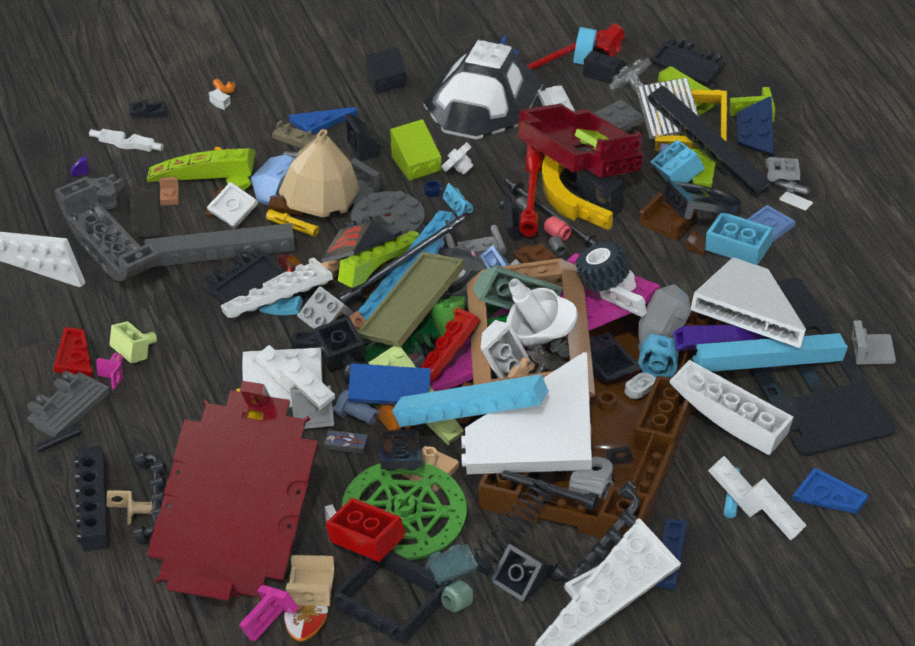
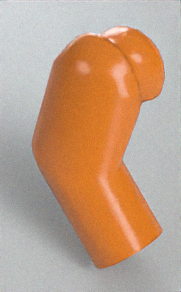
(229, 88)

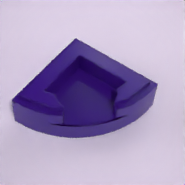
(80, 167)

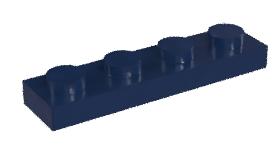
(673, 540)

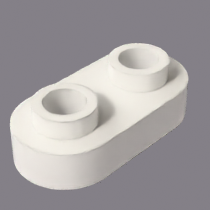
(639, 385)

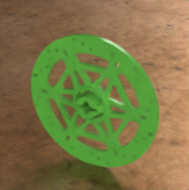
(405, 503)

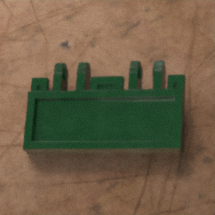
(422, 333)

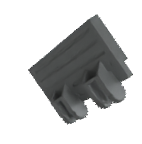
(66, 407)

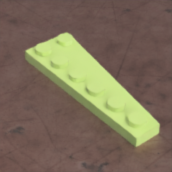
(447, 430)

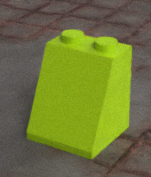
(414, 150)

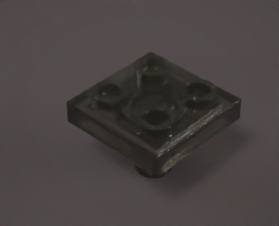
(546, 360)

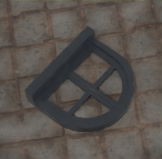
(684, 202)

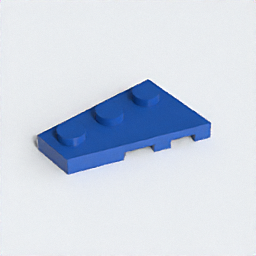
(829, 492)

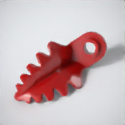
(611, 39)

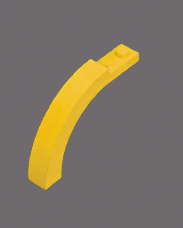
(568, 203)

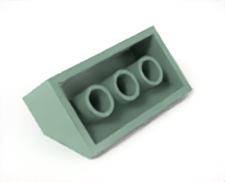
(494, 288)

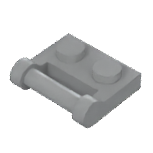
(788, 170)

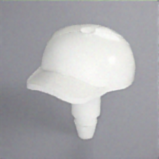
(539, 314)

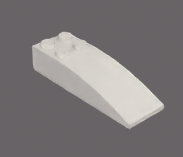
(733, 407)

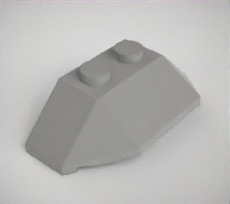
(665, 313)

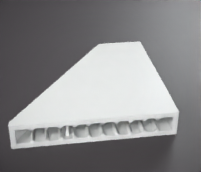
(751, 300)
(536, 437)

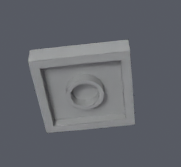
(304, 407)

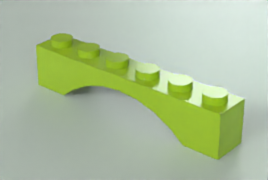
(359, 267)

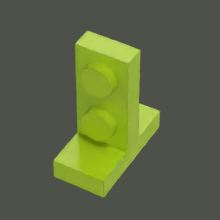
(741, 103)

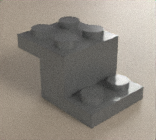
(621, 115)

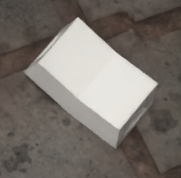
(219, 99)

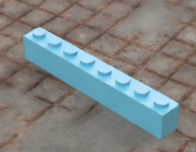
(471, 400)

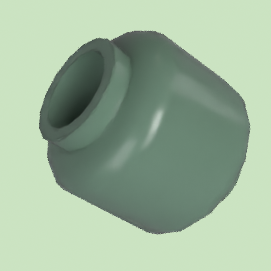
(457, 596)

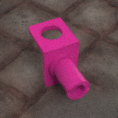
(111, 369)

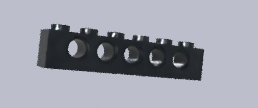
(92, 498)

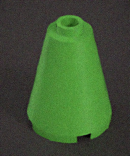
(444, 309)

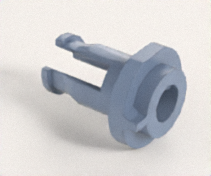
(357, 409)

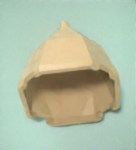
(320, 179)

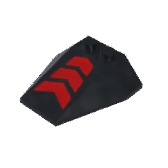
(360, 237)

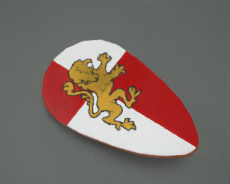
(305, 621)

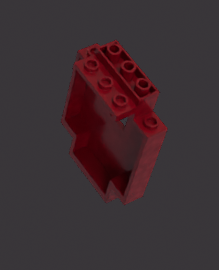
(553, 132)

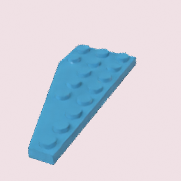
(396, 274)

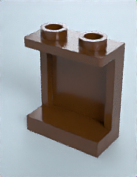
(665, 219)

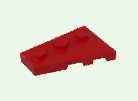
(73, 353)

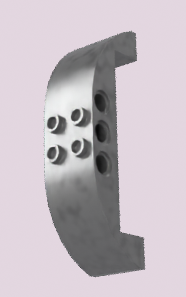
(101, 234)

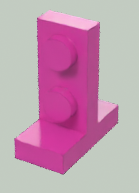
(266, 611)

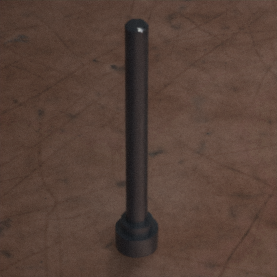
(588, 500)

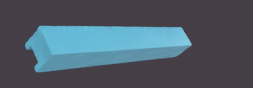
(769, 353)

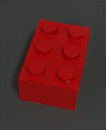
(365, 529)

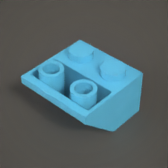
(678, 163)

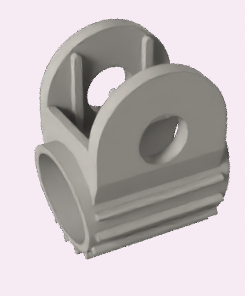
(593, 481)

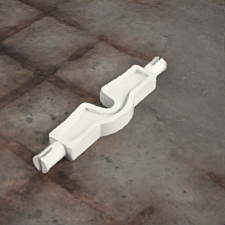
(118, 139)

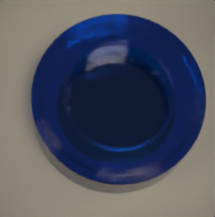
(432, 188)

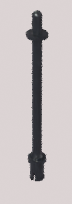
(518, 188)
(351, 293)

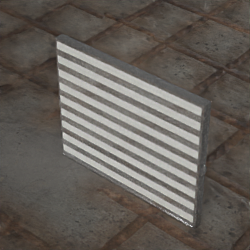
(656, 123)

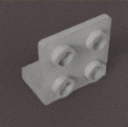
(322, 309)
(871, 347)

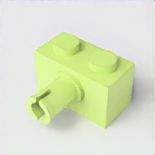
(130, 341)

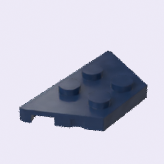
(756, 127)

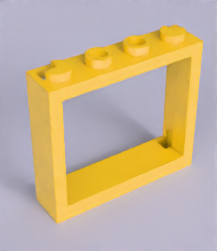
(700, 96)

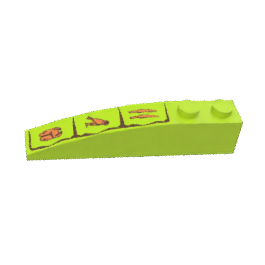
(205, 165)

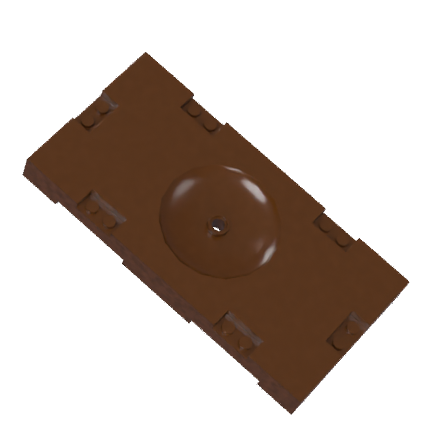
(646, 424)

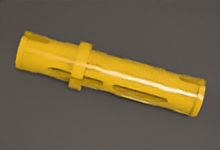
(298, 225)

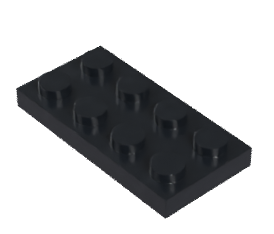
(400, 449)

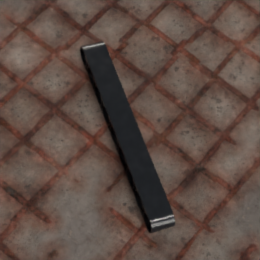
(708, 141)

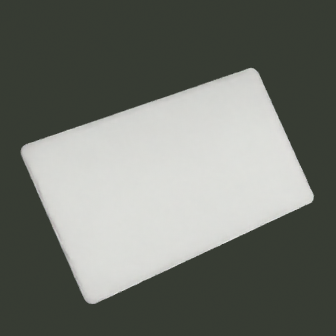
(796, 200)

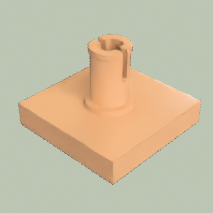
(437, 459)

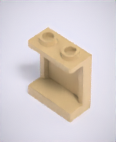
(311, 580)

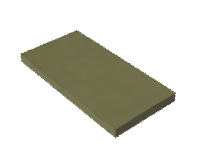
(411, 299)

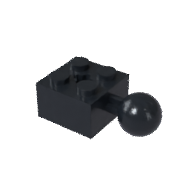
(339, 345)

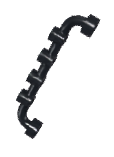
(158, 483)
(612, 534)

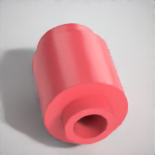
(557, 227)

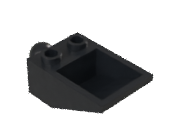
(610, 358)

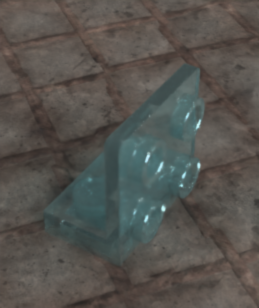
(451, 564)

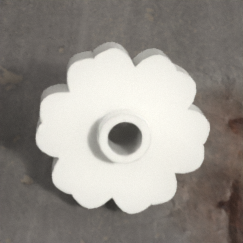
(459, 160)

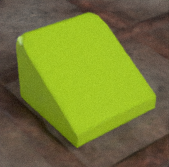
(242, 182)

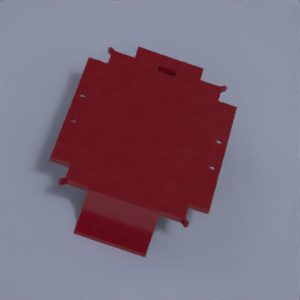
(233, 497)

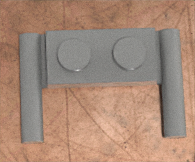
(480, 245)

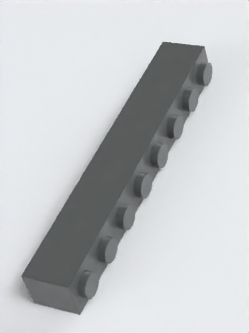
(223, 244)

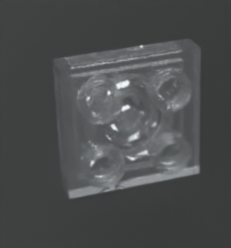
(630, 75)

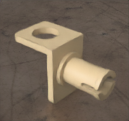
(132, 507)

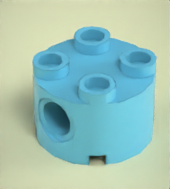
(658, 356)

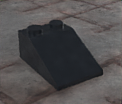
(603, 192)

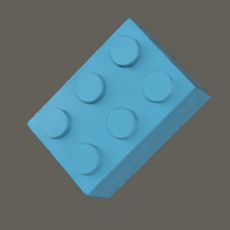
(738, 238)

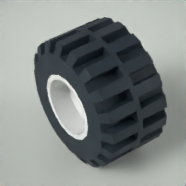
(602, 266)

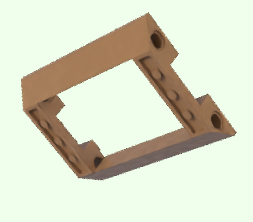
(552, 271)

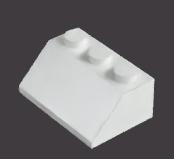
(502, 348)

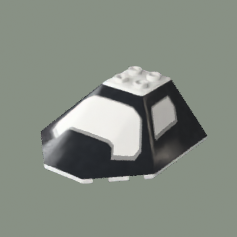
(482, 91)

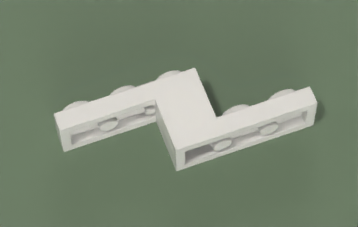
(624, 298)
(294, 376)
(757, 497)

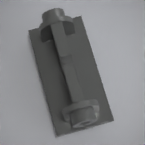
(559, 345)

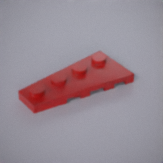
(451, 341)

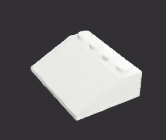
(253, 372)

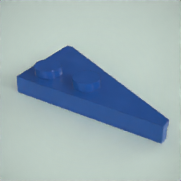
(320, 120)

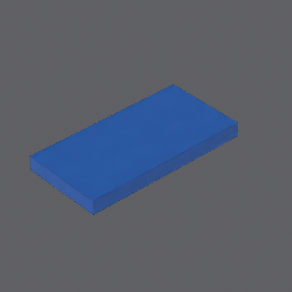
(386, 383)

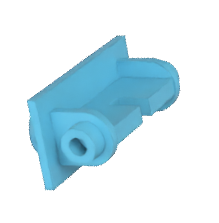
(456, 200)

